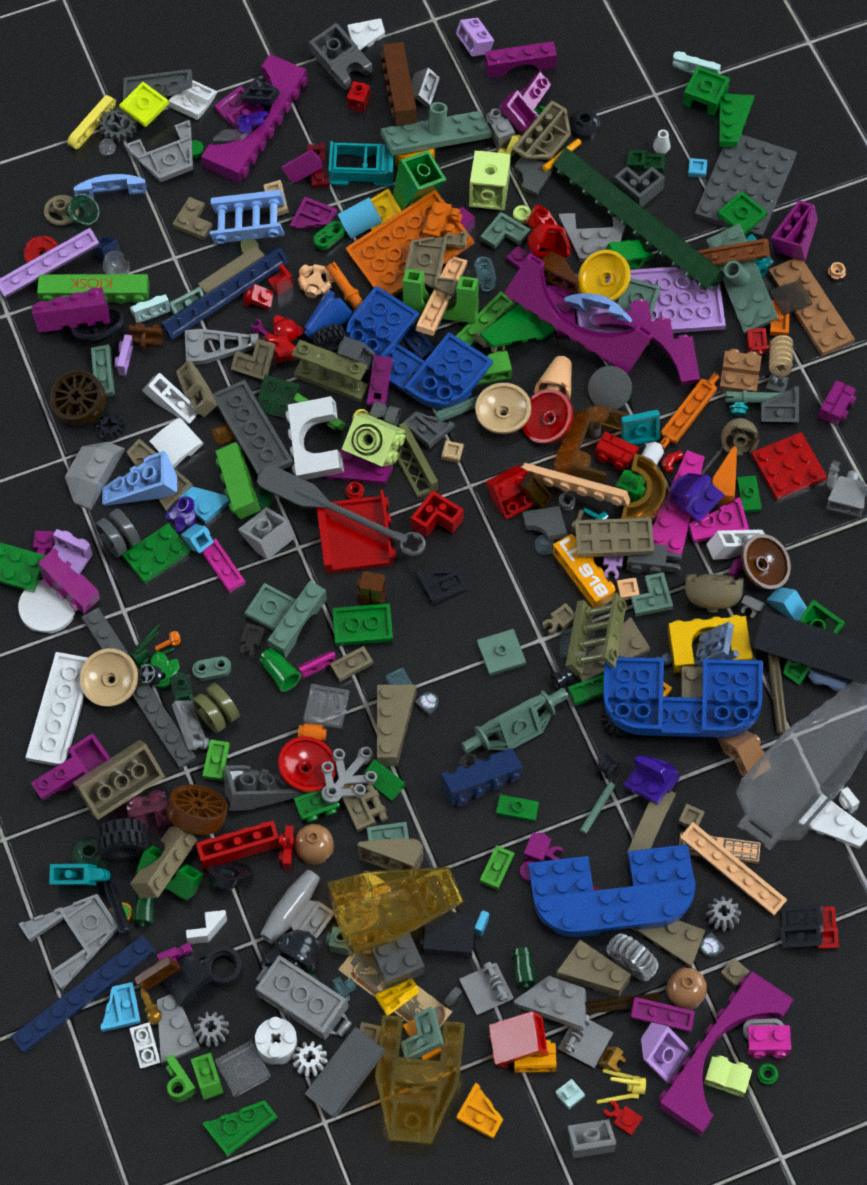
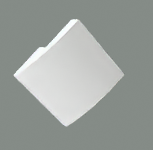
(193, 100)
(177, 441)

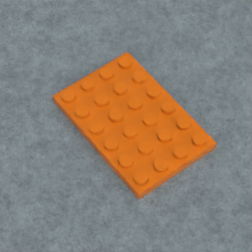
(385, 249)

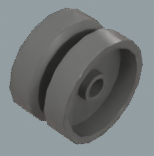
(117, 533)

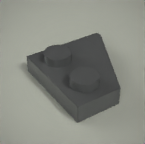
(782, 407)
(428, 428)

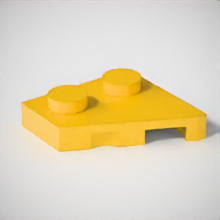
(396, 996)

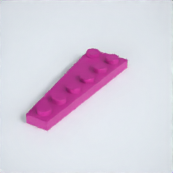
(671, 522)

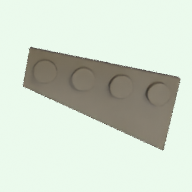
(678, 939)

